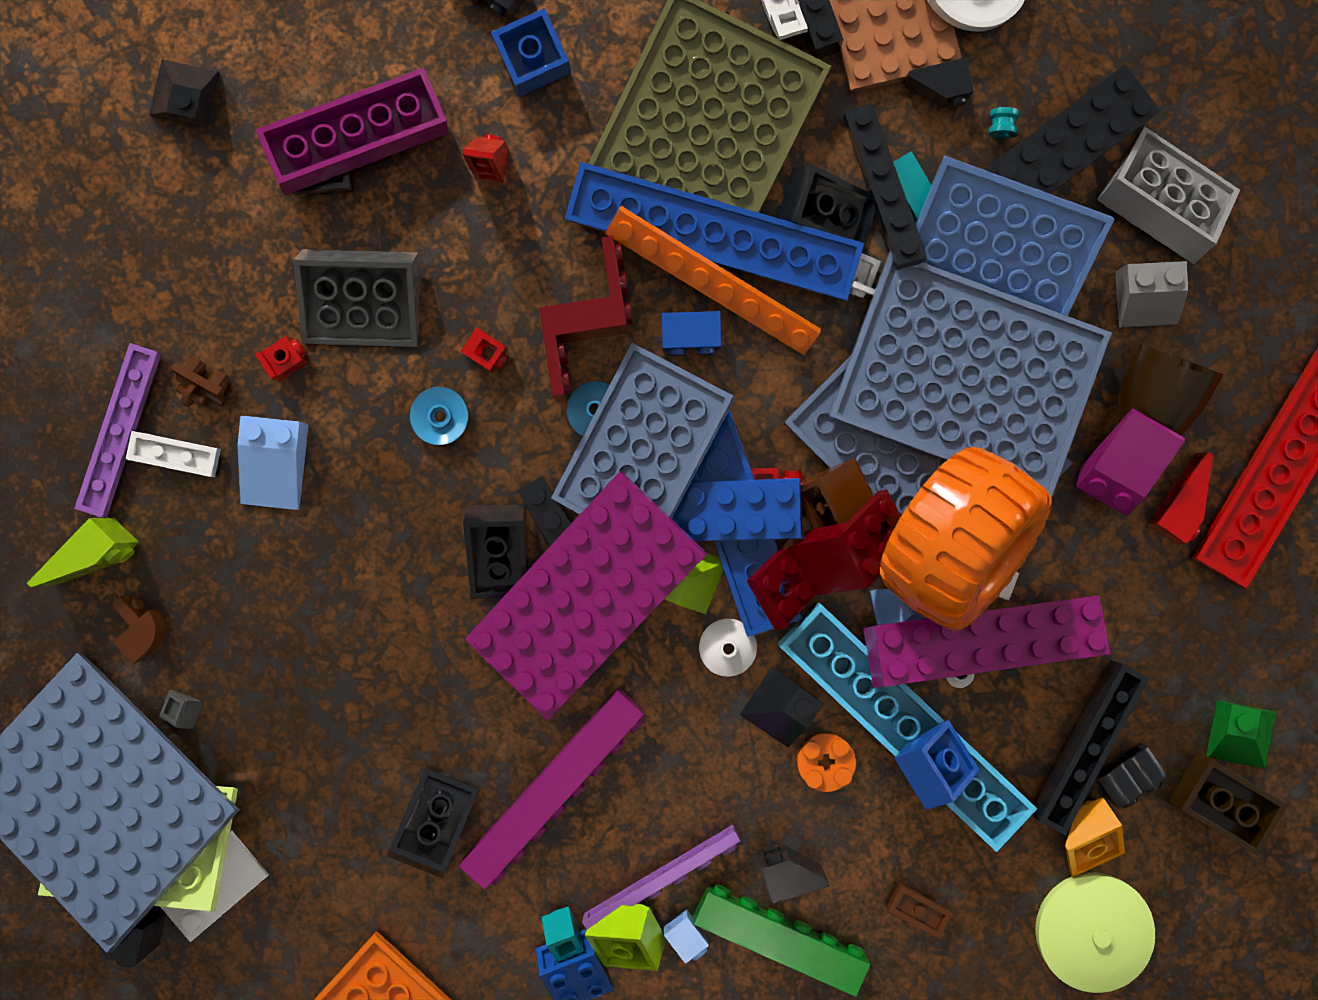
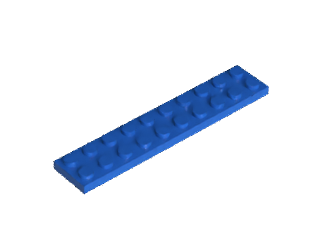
(721, 231)

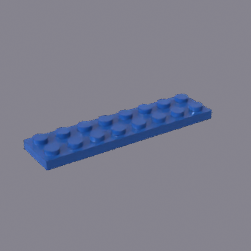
(740, 558)

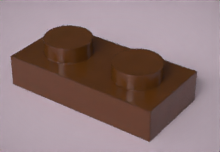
(919, 910)

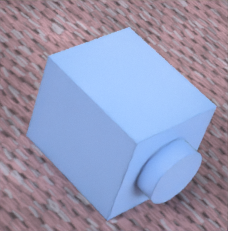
(685, 937)

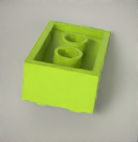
(90, 549)

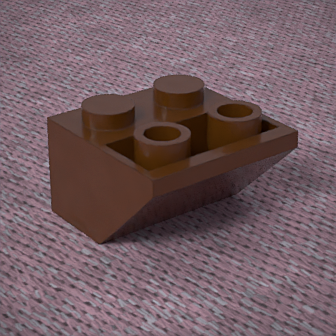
(835, 494)

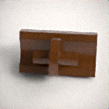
(196, 386)

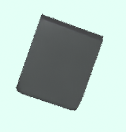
(181, 710)

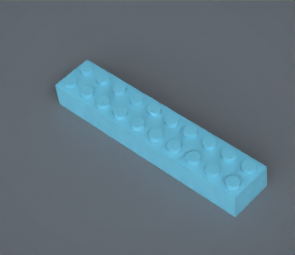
(898, 717)

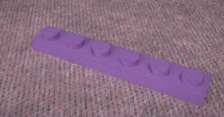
(114, 437)
(672, 872)

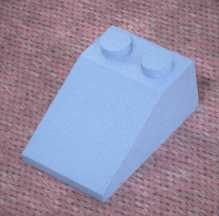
(271, 461)

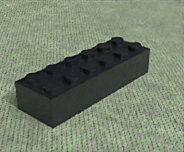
(1079, 134)

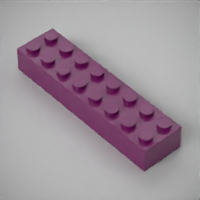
(993, 642)

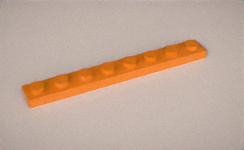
(712, 280)

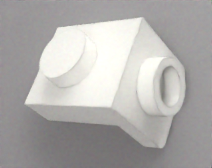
(865, 276)

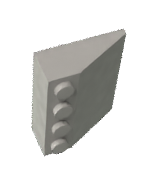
(1170, 196)

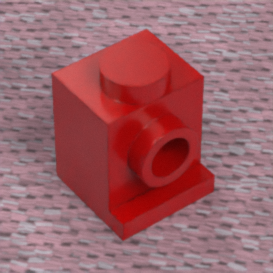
(478, 343)
(293, 361)

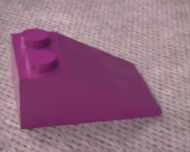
(1129, 462)

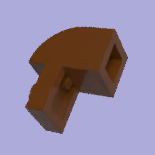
(145, 630)

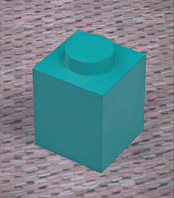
(562, 934)

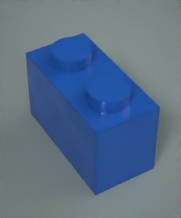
(691, 332)

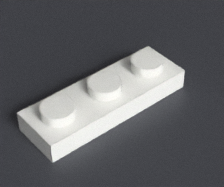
(173, 454)

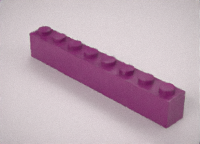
(551, 788)

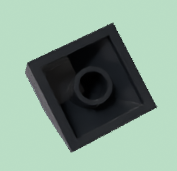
(184, 94)
(781, 707)

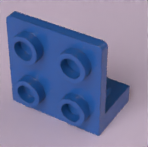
(574, 977)

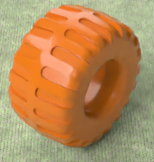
(964, 537)

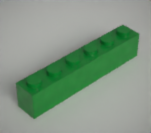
(781, 939)

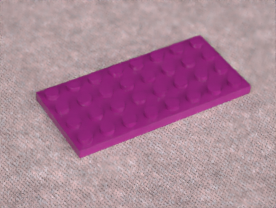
(585, 595)

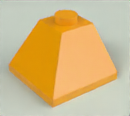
(1093, 837)

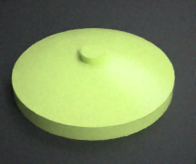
(1095, 932)

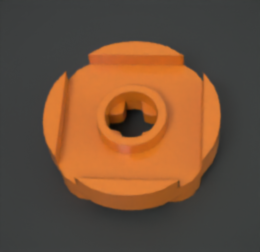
(839, 772)

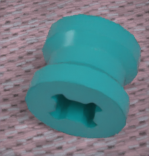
(1003, 123)

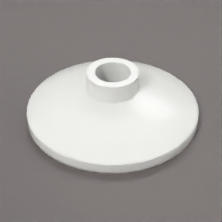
(712, 644)

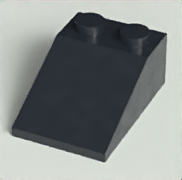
(827, 204)
(495, 548)
(433, 823)

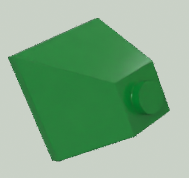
(1241, 734)

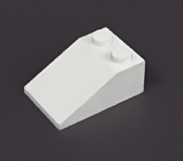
(238, 878)

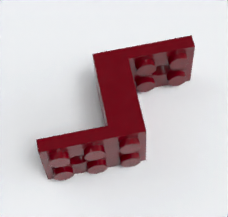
(585, 320)
(825, 561)

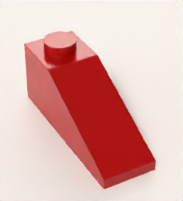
(487, 157)
(1185, 503)

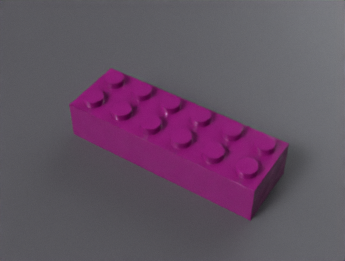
(353, 131)

